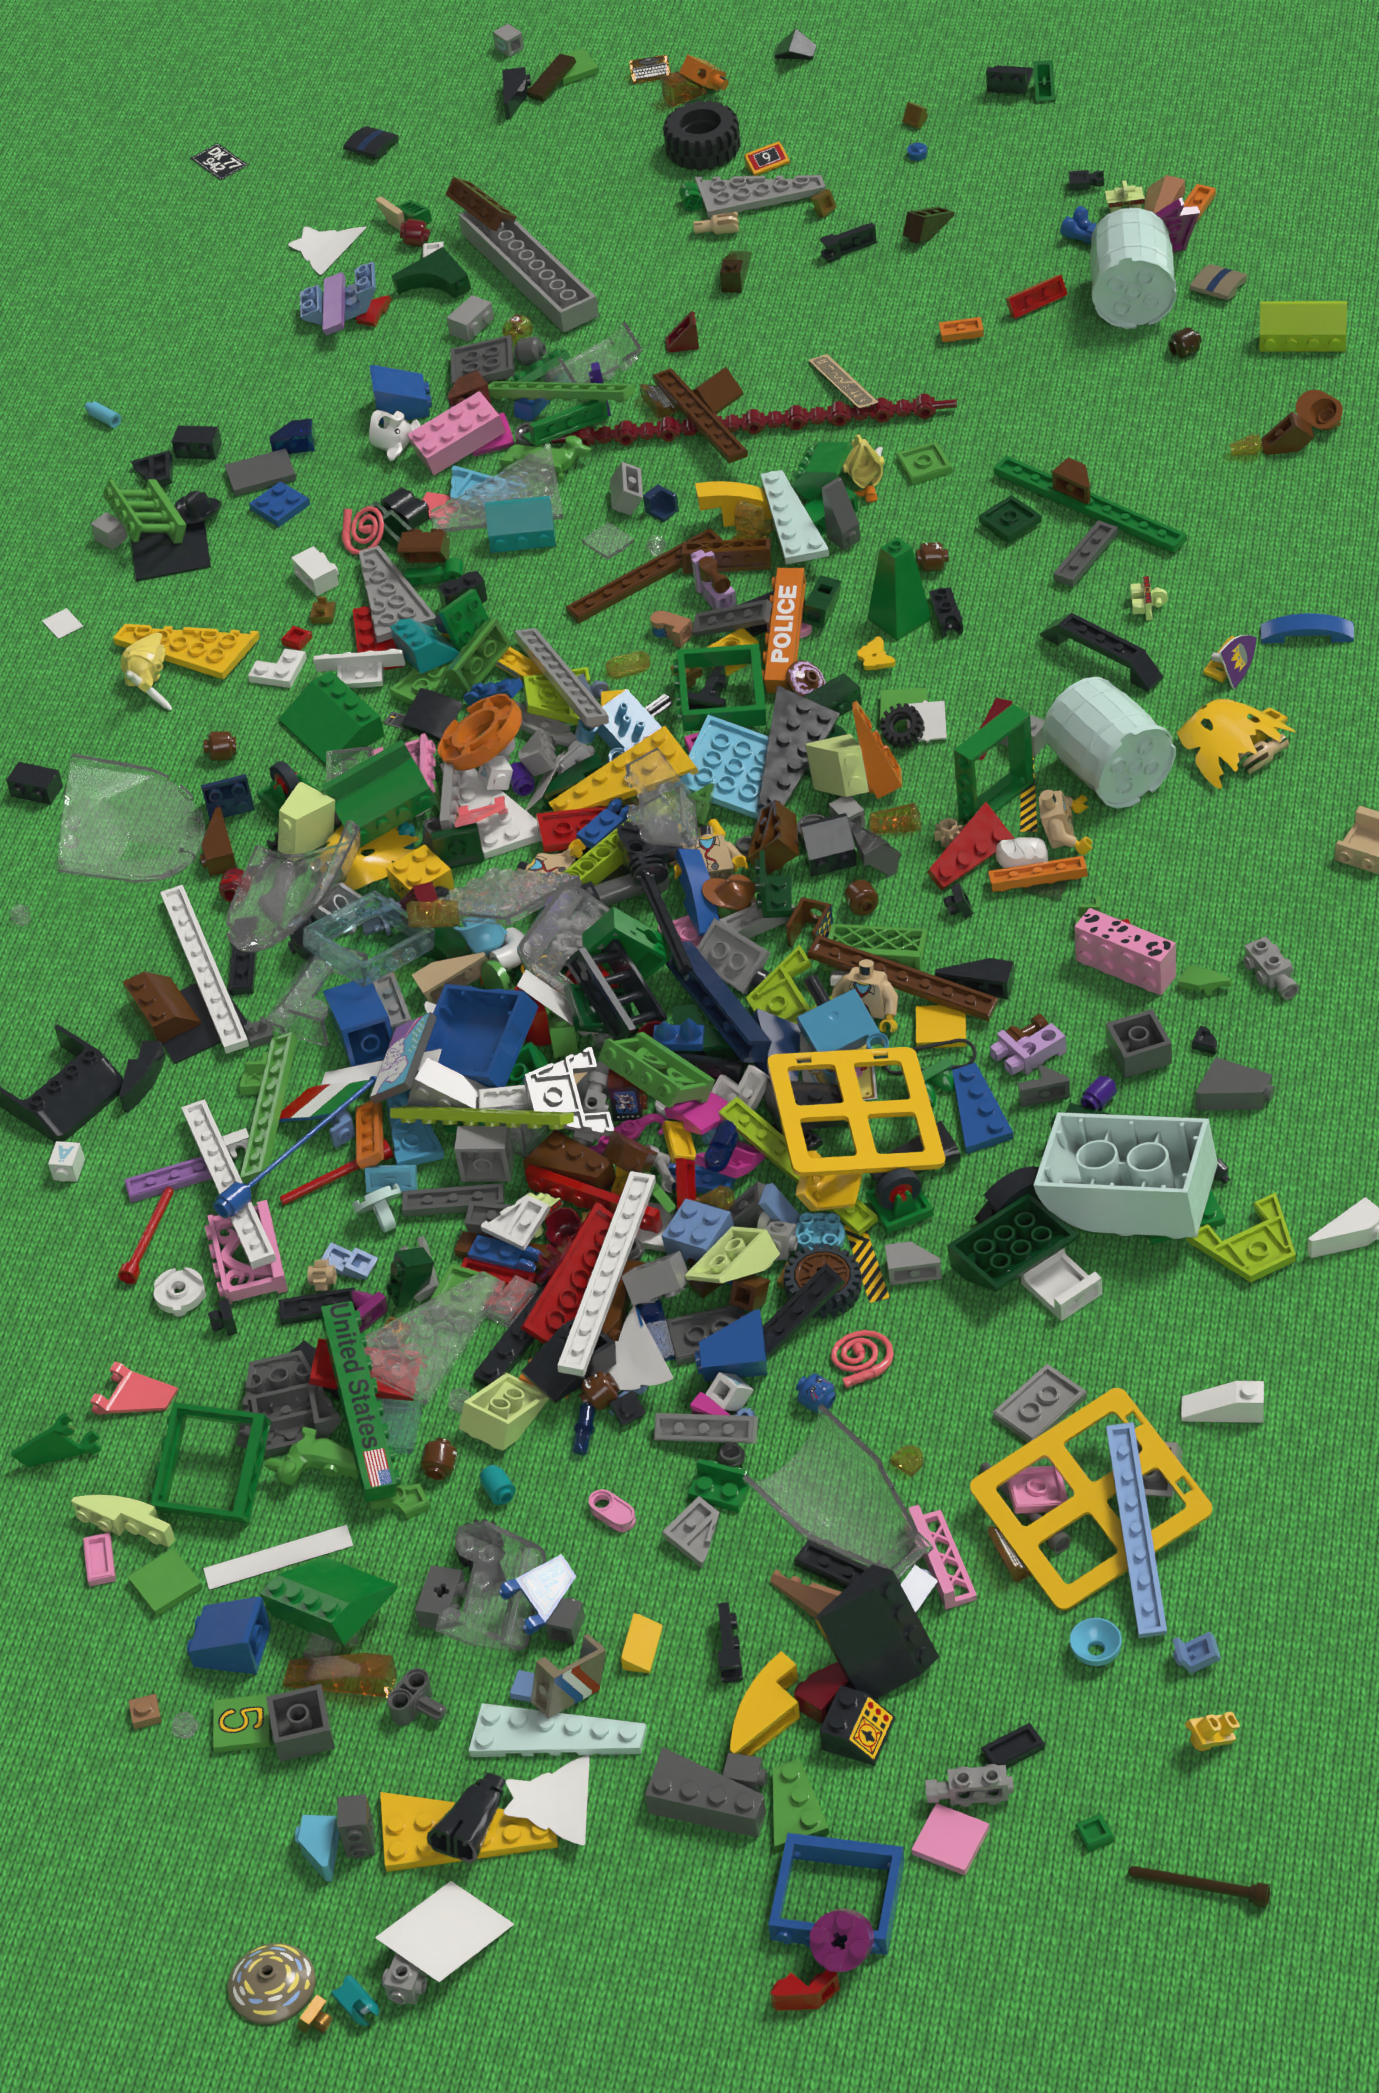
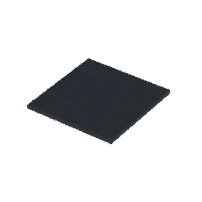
(158, 556)
(200, 1037)

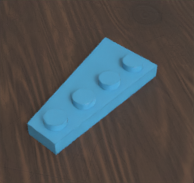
(412, 1142)

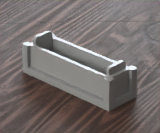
(750, 921)

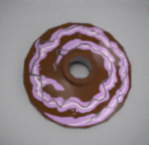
(804, 677)

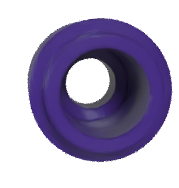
(521, 779)
(1099, 1093)

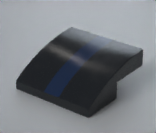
(370, 142)

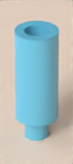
(103, 414)

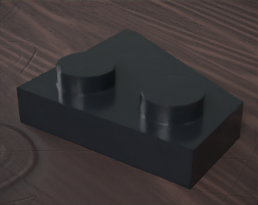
(156, 467)

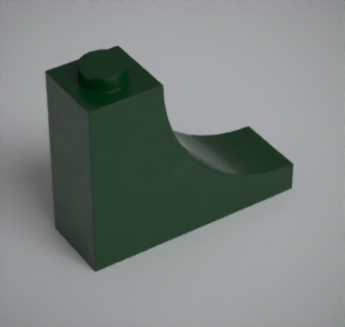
(433, 271)
(447, 944)
(714, 1043)

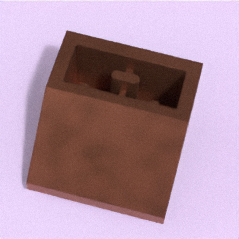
(467, 386)

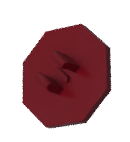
(554, 1258)

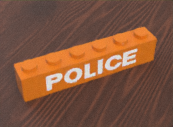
(784, 626)

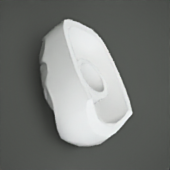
(1021, 852)

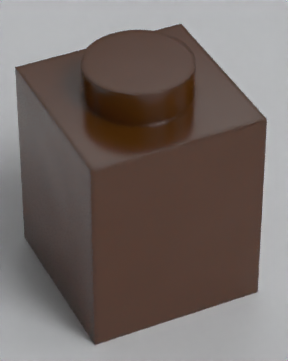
(749, 1292)

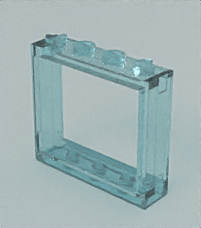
(320, 933)

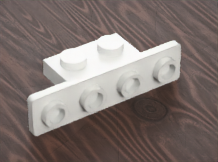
(361, 668)

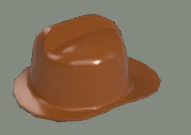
(1319, 409)
(730, 893)

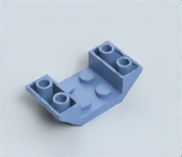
(357, 296)

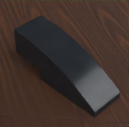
(141, 1074)

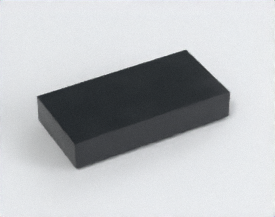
(1013, 1747)

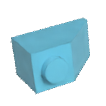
(319, 1842)

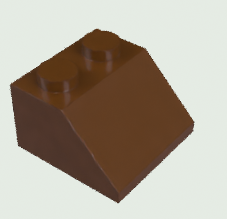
(424, 546)

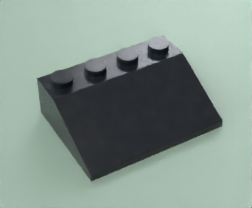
(876, 1633)

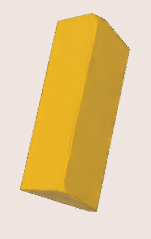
(641, 1644)

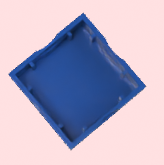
(481, 1031)

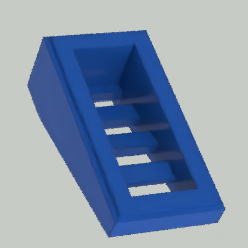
(529, 409)

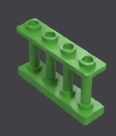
(155, 500)

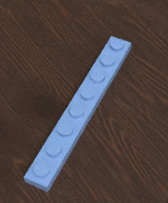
(1136, 1530)

